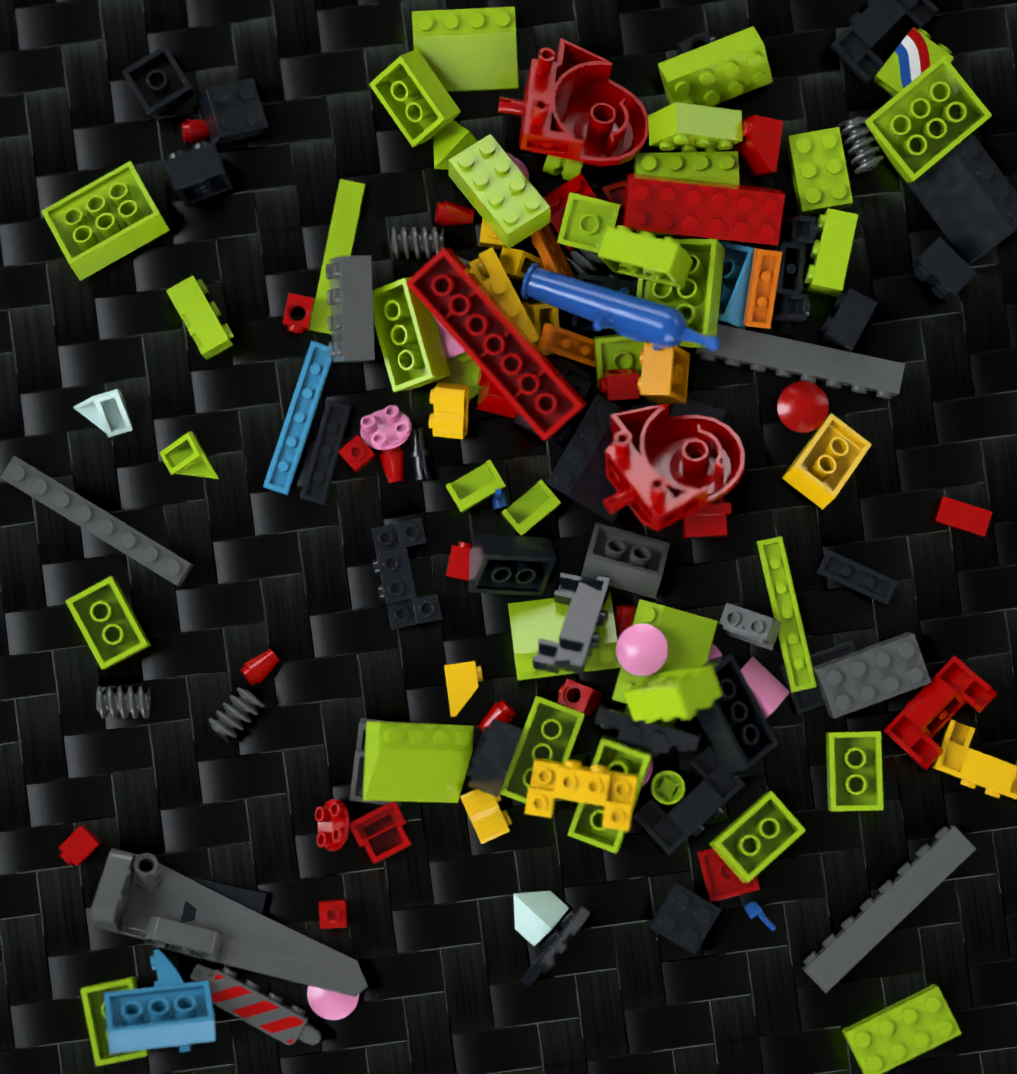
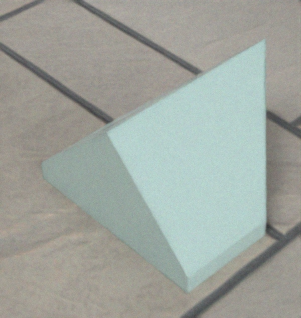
(107, 412)
(537, 914)

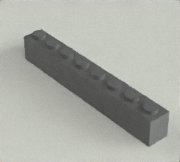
(807, 361)
(96, 521)
(888, 908)

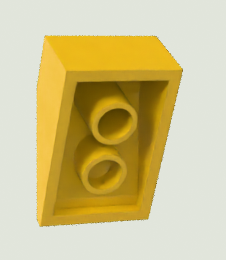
(827, 461)

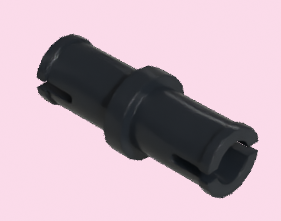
(419, 455)

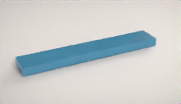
(299, 418)

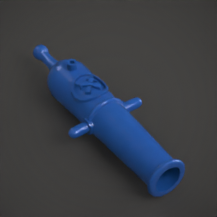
(613, 309)

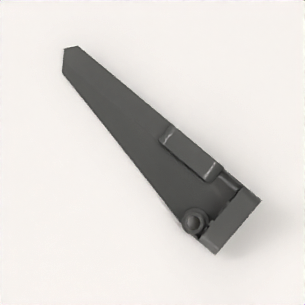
(223, 930)

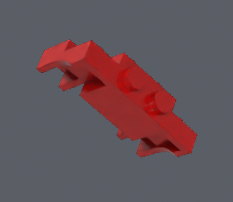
(935, 707)

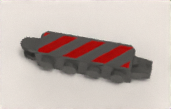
(256, 1007)

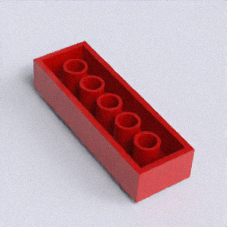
(703, 209)

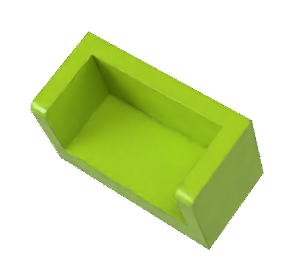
(475, 486)
(531, 508)

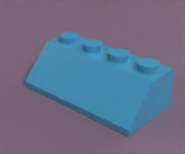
(159, 1016)

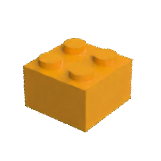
(664, 374)

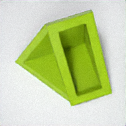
(450, 142)
(187, 458)

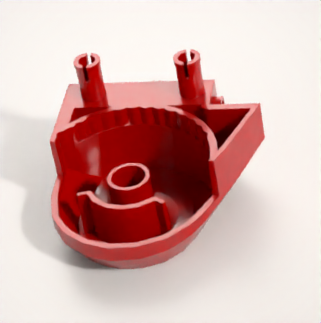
(577, 110)
(670, 463)

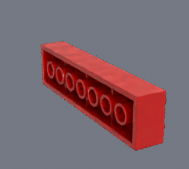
(496, 343)

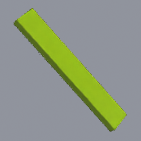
(339, 243)
(786, 611)

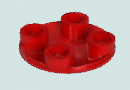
(802, 407)
(332, 824)

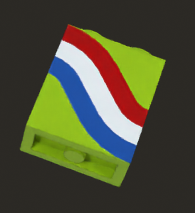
(910, 60)

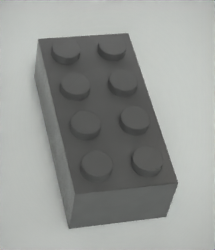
(350, 309)
(871, 675)

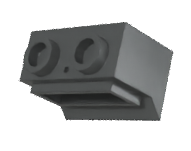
(750, 626)

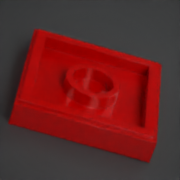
(720, 879)

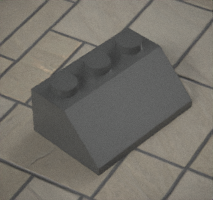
(627, 558)

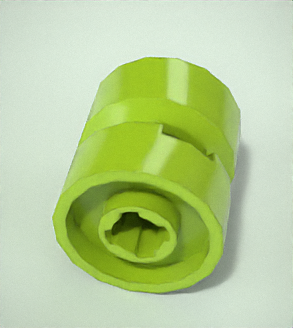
(566, 167)
(667, 787)

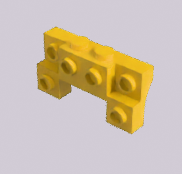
(494, 278)
(973, 766)
(585, 785)

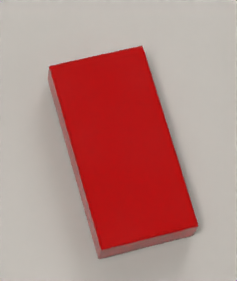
(963, 516)

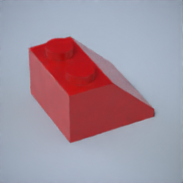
(760, 144)
(558, 199)

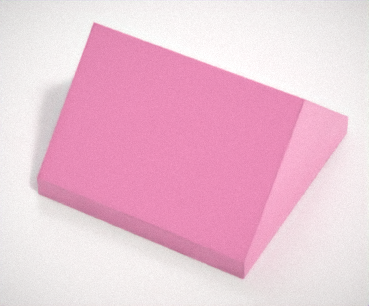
(764, 686)

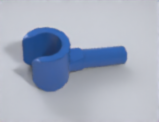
(499, 499)
(754, 910)

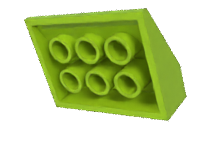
(469, 47)
(927, 119)
(700, 166)
(105, 221)
(702, 291)
(545, 621)
(687, 638)
(416, 761)

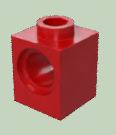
(298, 301)
(619, 384)
(357, 453)
(459, 561)
(588, 701)
(79, 846)
(333, 913)

